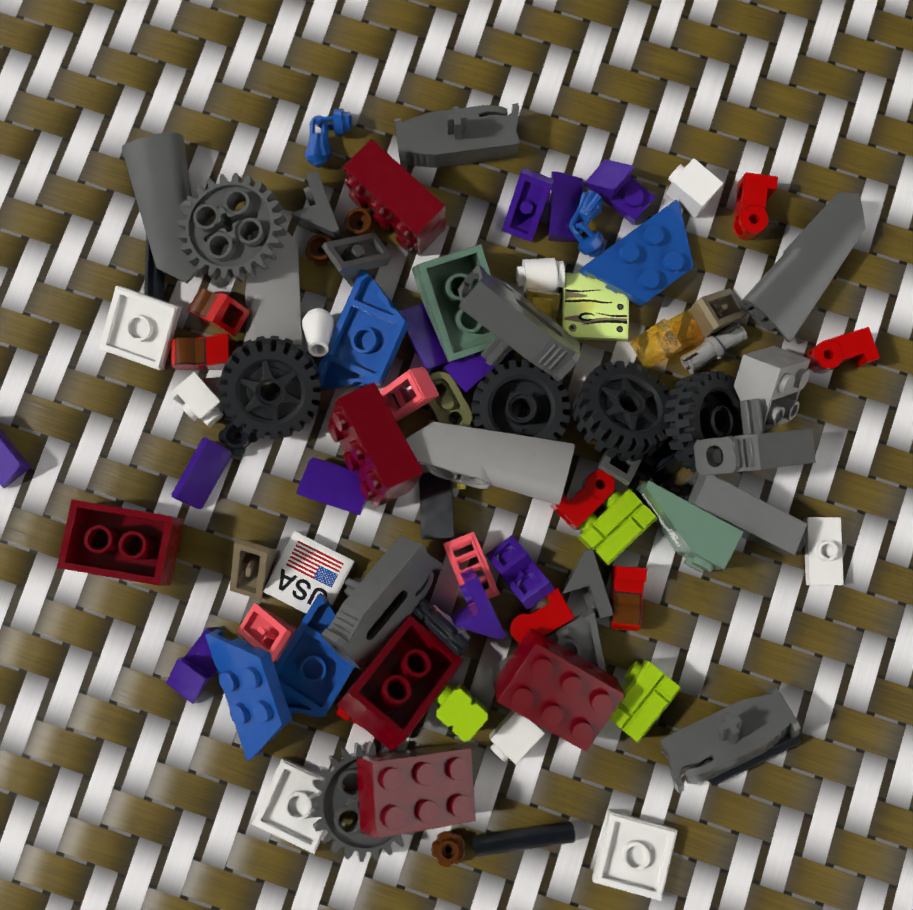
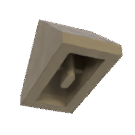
(716, 311)
(251, 568)

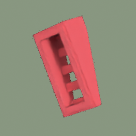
(419, 387)
(461, 542)

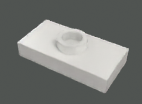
(823, 551)

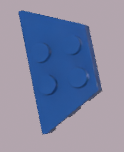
(645, 258)
(363, 338)
(309, 666)
(251, 691)

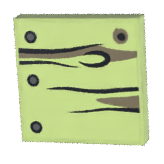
(593, 310)

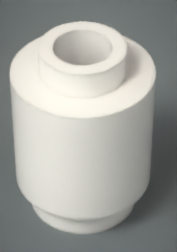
(540, 274)

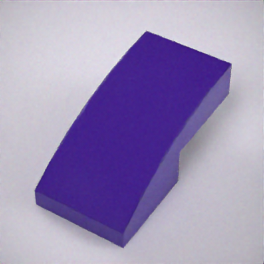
(471, 369)
(519, 572)

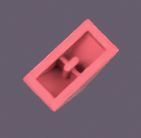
(266, 631)

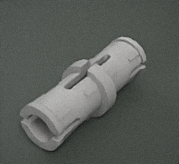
(713, 347)

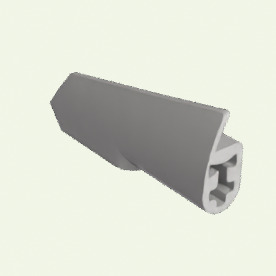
(275, 295)
(494, 458)

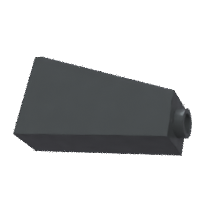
(757, 519)

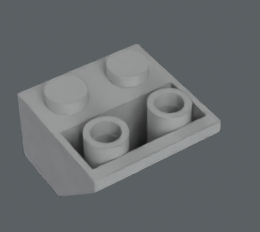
(774, 378)

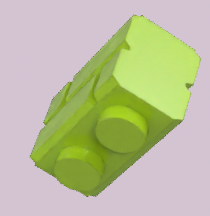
(616, 526)
(645, 699)
(460, 710)

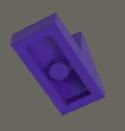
(619, 190)
(527, 204)
(480, 615)
(194, 671)

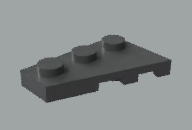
(579, 637)

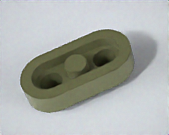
(451, 402)

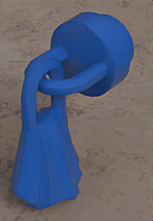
(318, 147)
(588, 209)

